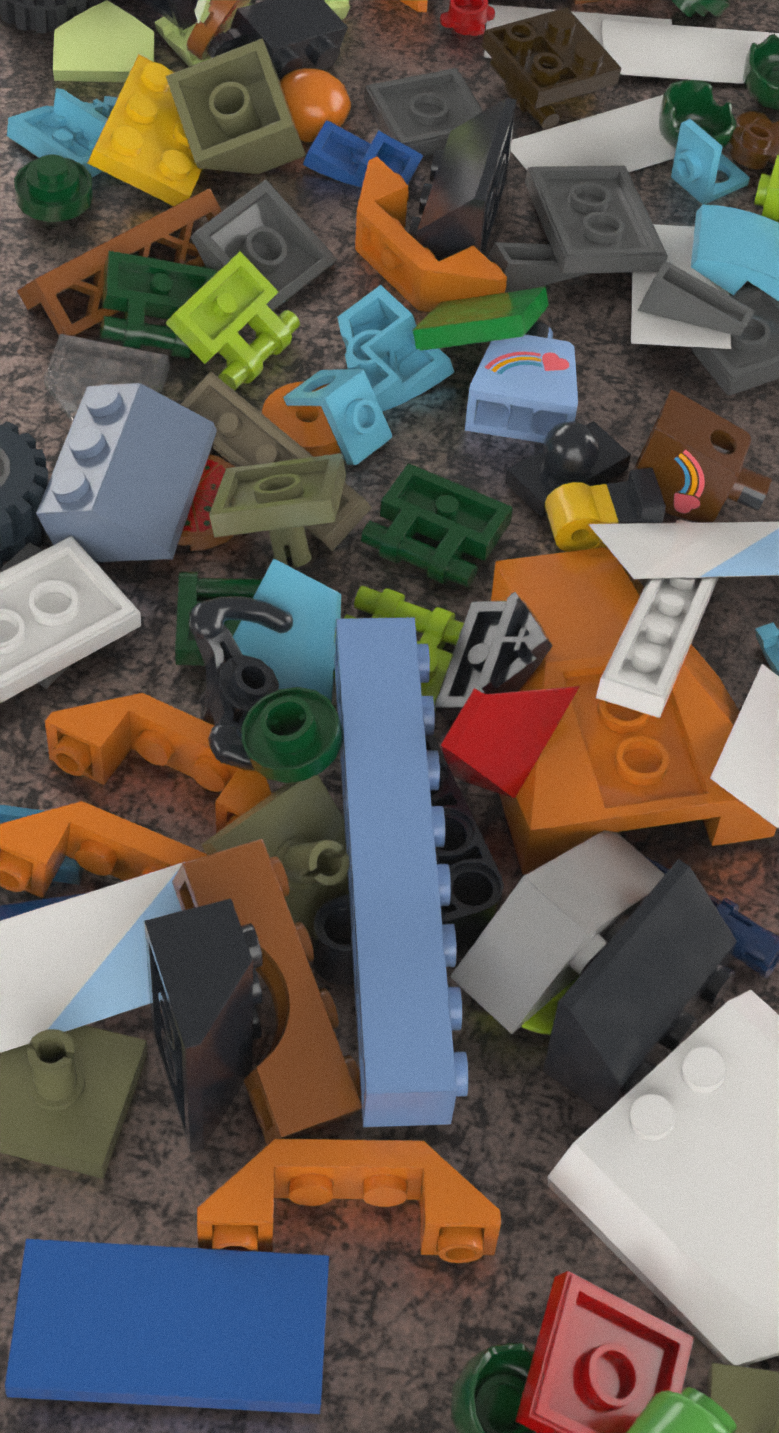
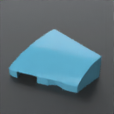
(383, 344)
(305, 652)

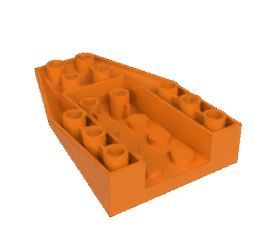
(605, 760)

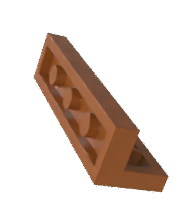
(91, 263)

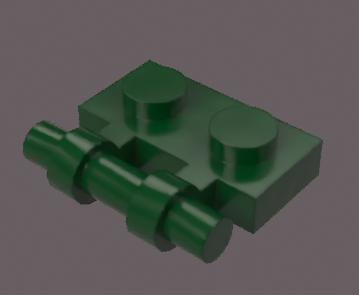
(143, 289)
(441, 511)

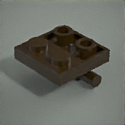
(548, 62)

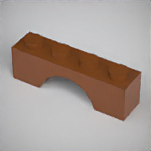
(304, 1074)

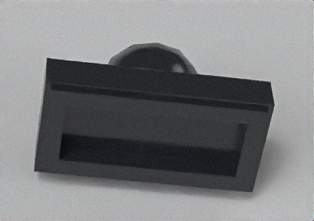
(568, 455)

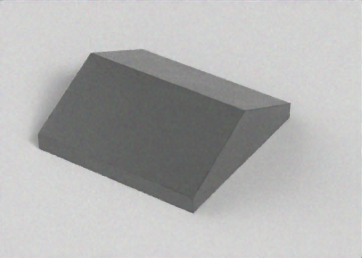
(270, 238)

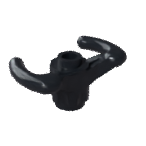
(232, 679)

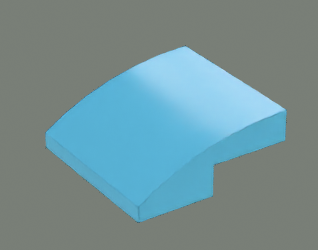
(736, 248)

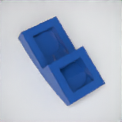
(346, 156)

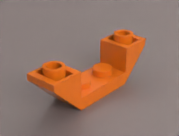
(403, 259)
(100, 735)
(98, 841)
(454, 1215)

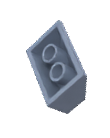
(126, 474)

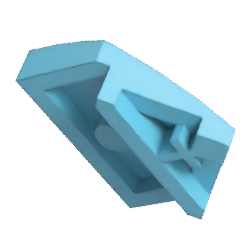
(63, 129)

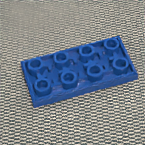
(169, 1326)

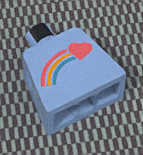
(524, 387)

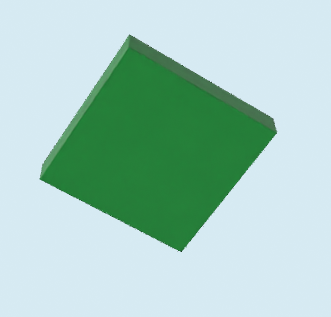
(480, 319)

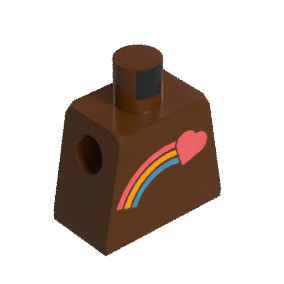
(700, 461)

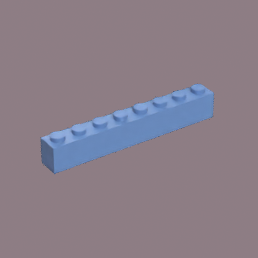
(394, 878)

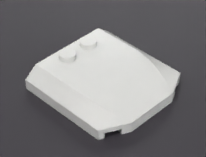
(690, 1181)

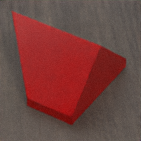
(503, 736)

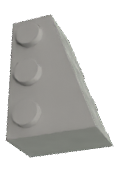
(555, 927)

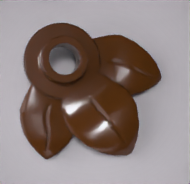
(755, 140)

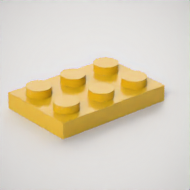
(146, 138)

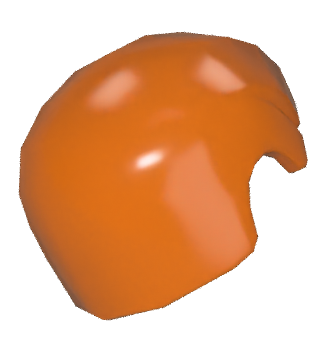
(313, 99)

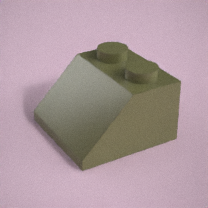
(236, 112)

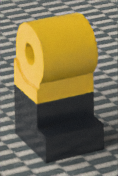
(578, 505)

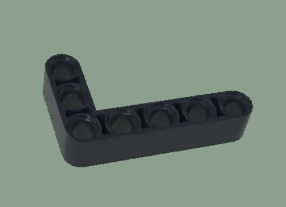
(471, 877)

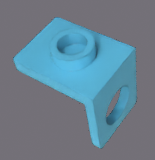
(697, 164)
(349, 409)

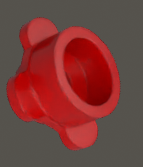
(467, 16)

